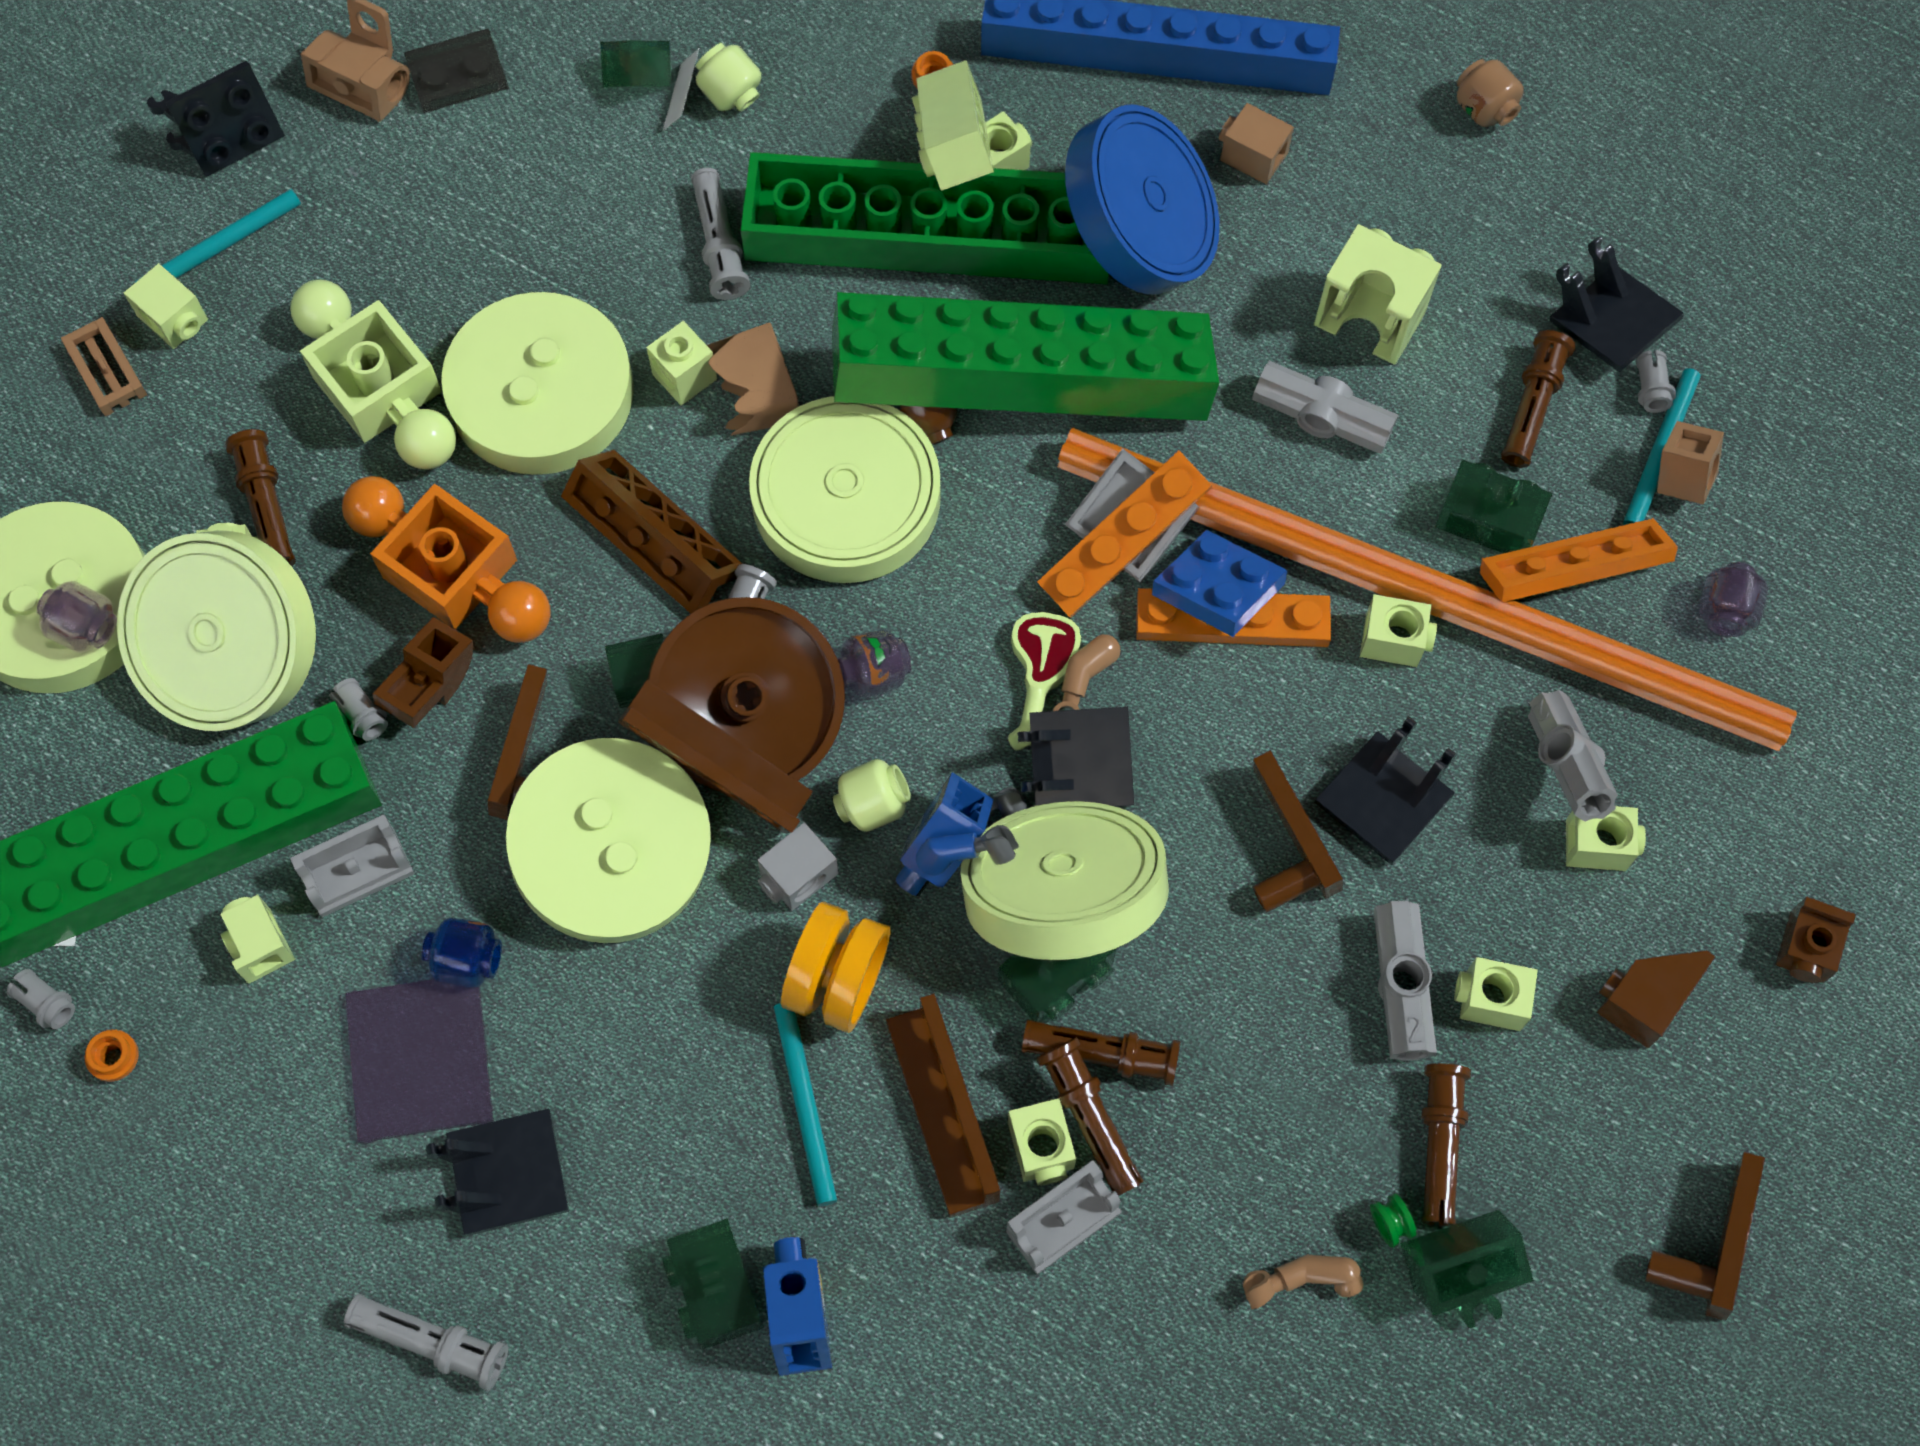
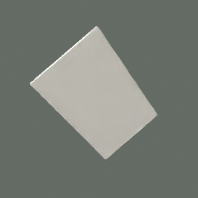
(681, 89)

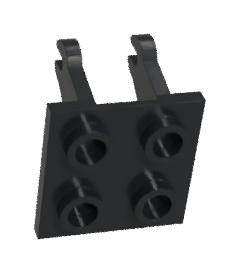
(220, 118)
(1615, 313)
(1080, 756)
(1386, 794)
(503, 1172)

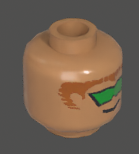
(1489, 93)

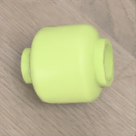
(728, 77)
(872, 795)

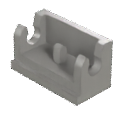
(352, 865)
(1064, 1218)

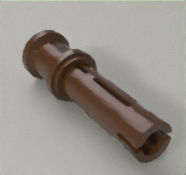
(1541, 380)
(258, 482)
(1124, 1053)
(1080, 1094)
(1445, 1118)

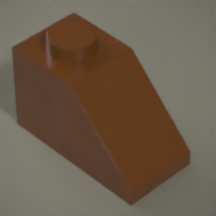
(1651, 993)

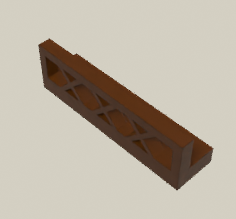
(646, 531)
(715, 757)
(943, 1109)

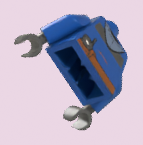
(953, 833)

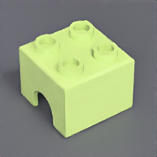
(1380, 284)

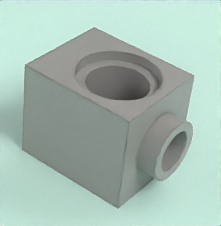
(796, 867)

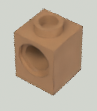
(1690, 462)

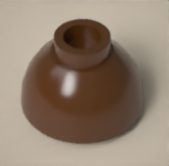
(932, 420)

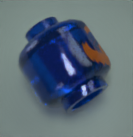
(462, 953)

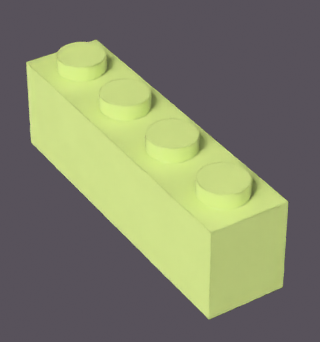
(951, 126)

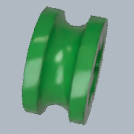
(1393, 1220)

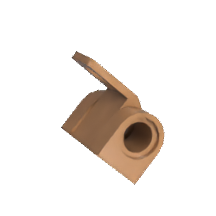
(359, 66)

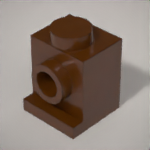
(1820, 922)

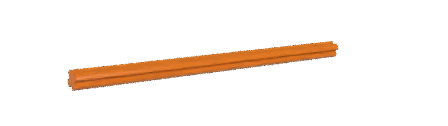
(1464, 604)

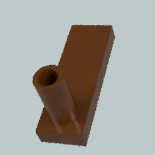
(507, 777)
(1317, 866)
(1717, 1283)

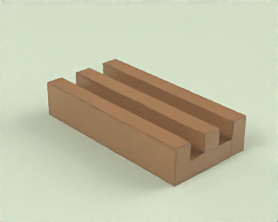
(120, 394)

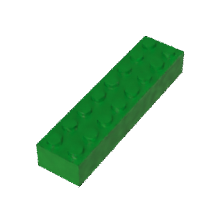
(902, 221)
(1023, 357)
(179, 830)

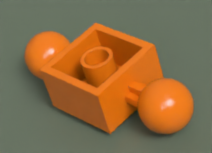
(445, 557)

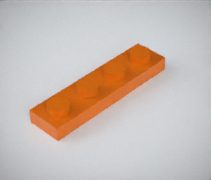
(1125, 534)
(1578, 560)
(1281, 621)

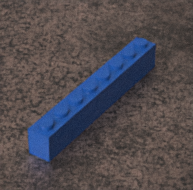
(1164, 42)

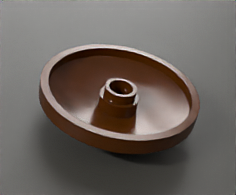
(758, 678)

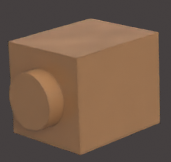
(1255, 142)

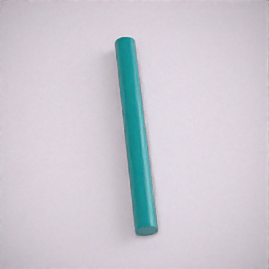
(232, 234)
(1649, 479)
(805, 1106)

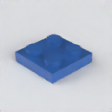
(1219, 583)

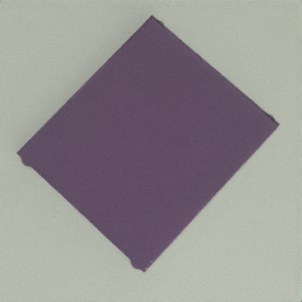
(417, 1059)

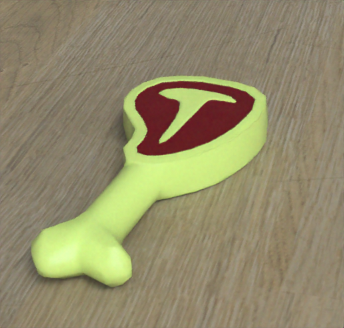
(1043, 647)

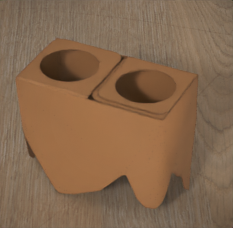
(757, 373)

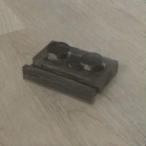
(456, 70)

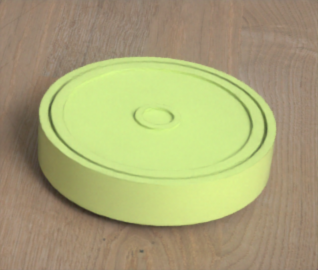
(537, 382)
(845, 490)
(39, 552)
(216, 630)
(608, 840)
(1076, 886)

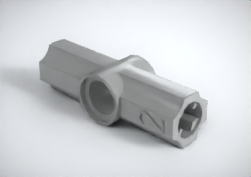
(1324, 407)
(1572, 756)
(1406, 1011)

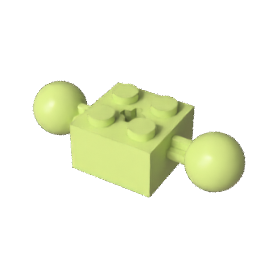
(372, 373)

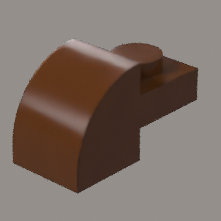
(429, 673)

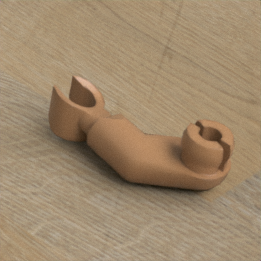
(1084, 665)
(1317, 1269)

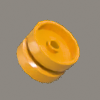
(835, 966)

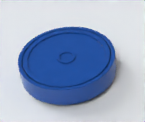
(1142, 199)

